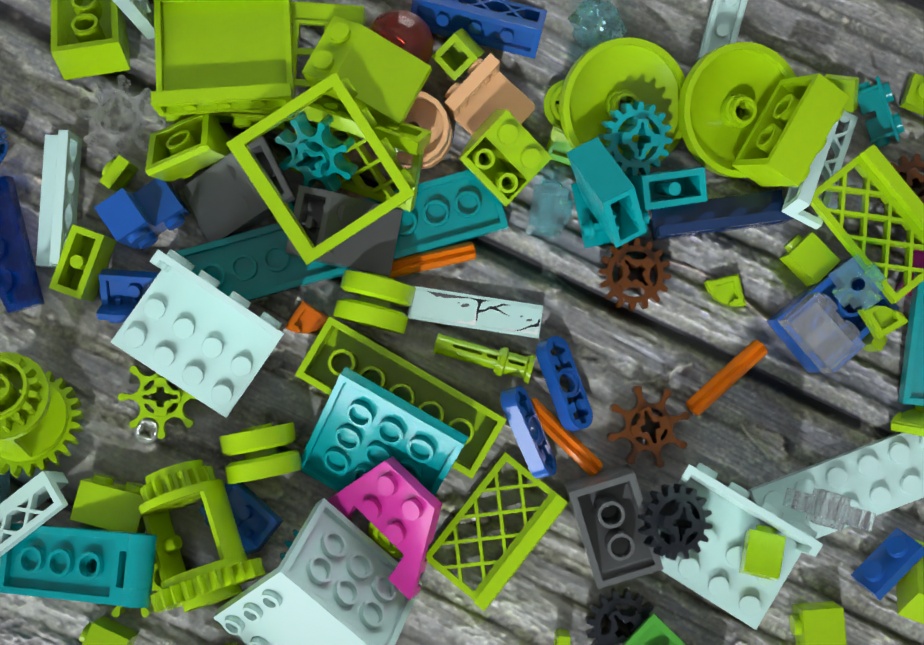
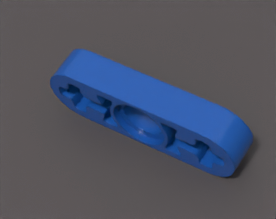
(576, 390)
(528, 432)

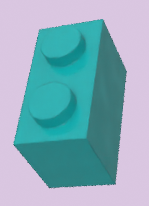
(670, 187)

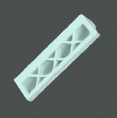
(58, 195)
(801, 196)
(24, 504)

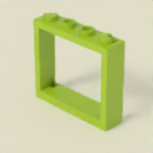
(273, 198)

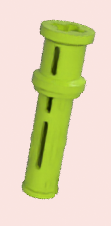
(500, 360)

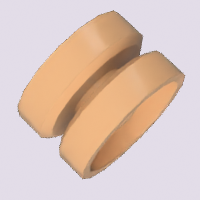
(430, 115)

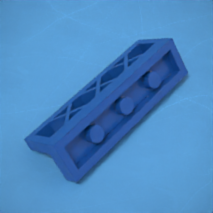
(488, 28)

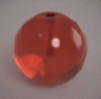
(406, 32)

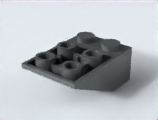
(227, 199)
(328, 212)

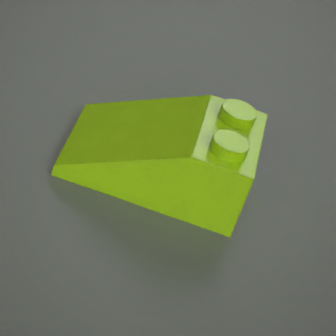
(88, 38)
(378, 69)

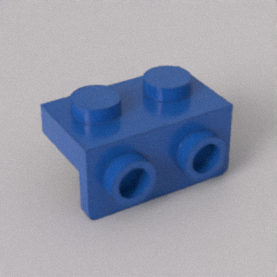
(121, 292)
(253, 518)

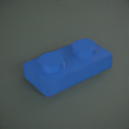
(888, 563)

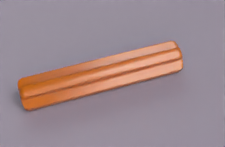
(433, 259)
(726, 377)
(567, 440)

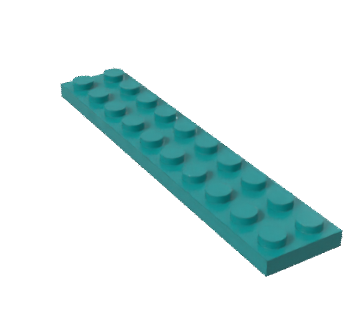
(443, 215)

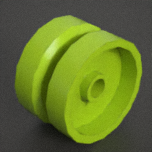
(375, 297)
(260, 452)

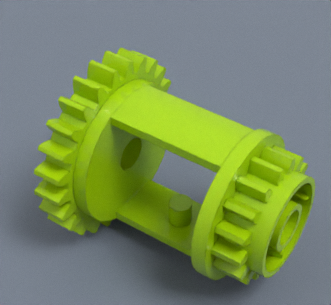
(34, 416)
(208, 584)

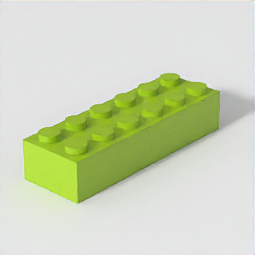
(343, 347)

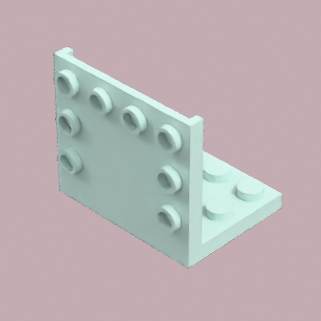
(198, 334)
(716, 567)
(323, 592)

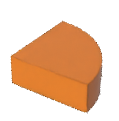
(306, 319)

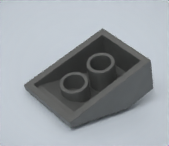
(608, 525)

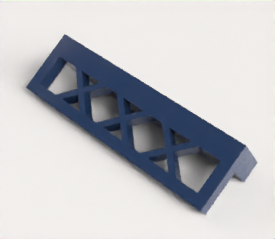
(719, 215)

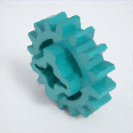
(636, 123)

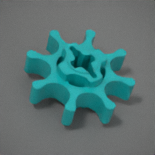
(316, 152)

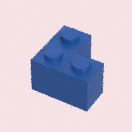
(143, 215)

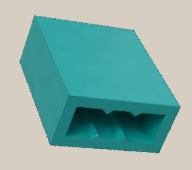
(607, 192)

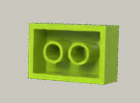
(791, 131)

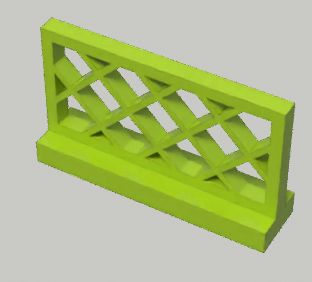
(403, 138)
(898, 200)
(519, 548)

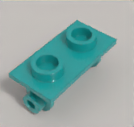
(885, 124)

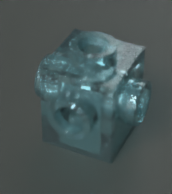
(596, 22)
(849, 272)

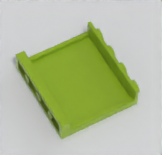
(222, 56)

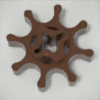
(663, 423)

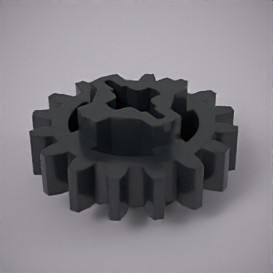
(689, 528)
(631, 617)

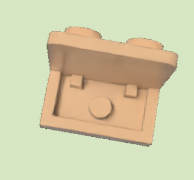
(483, 94)

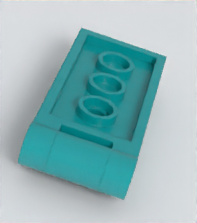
(81, 565)

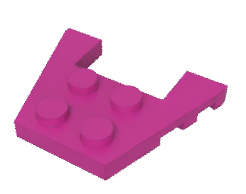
(400, 511)

